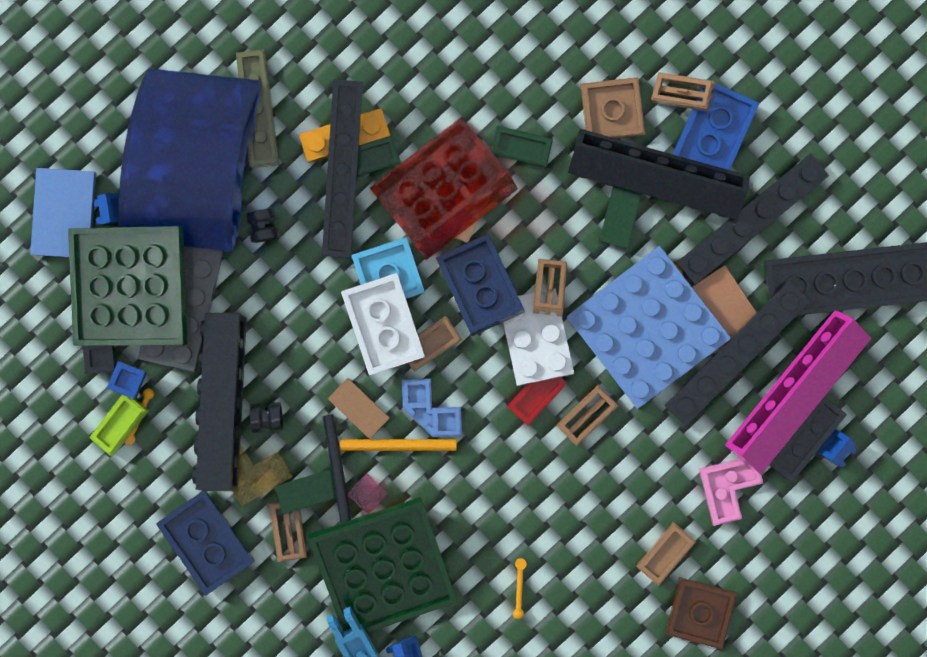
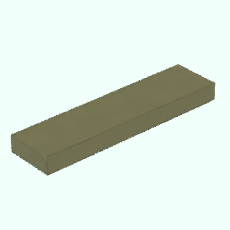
(263, 144)

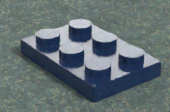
(480, 284)
(205, 542)

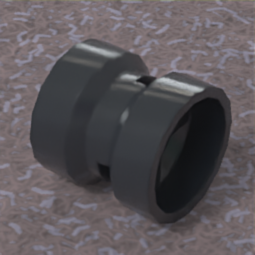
(262, 225)
(265, 417)

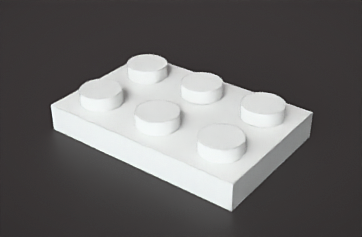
(383, 323)
(537, 343)

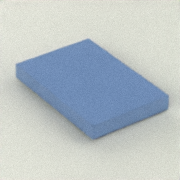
(60, 202)

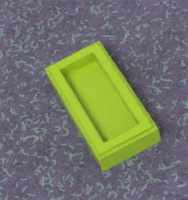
(118, 424)

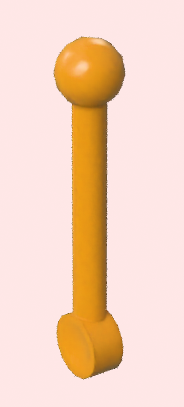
(148, 394)
(520, 564)

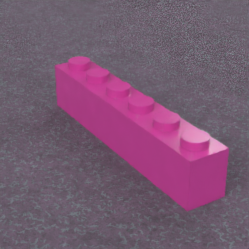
(798, 391)

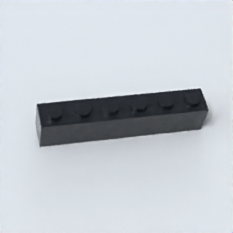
(659, 174)
(220, 402)

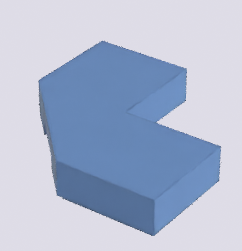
(418, 404)

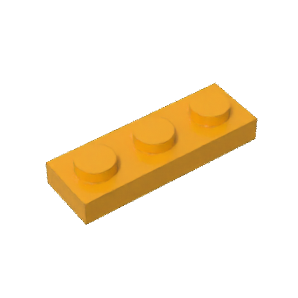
(316, 141)

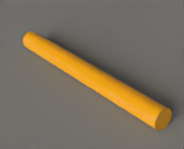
(398, 445)

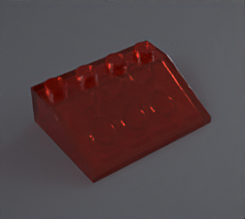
(444, 188)

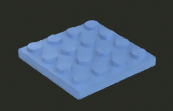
(648, 327)

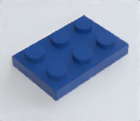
(717, 134)

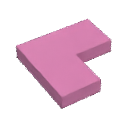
(720, 486)

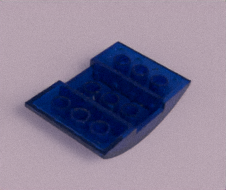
(188, 155)

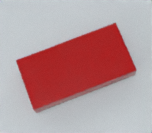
(535, 398)

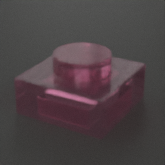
(367, 493)

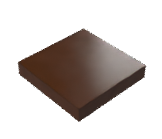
(701, 613)

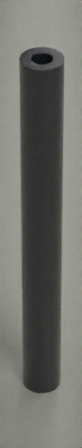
(337, 468)

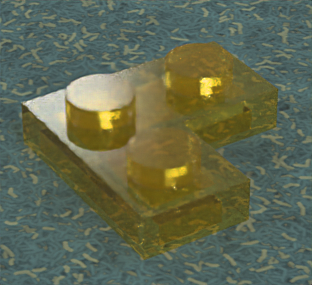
(259, 478)

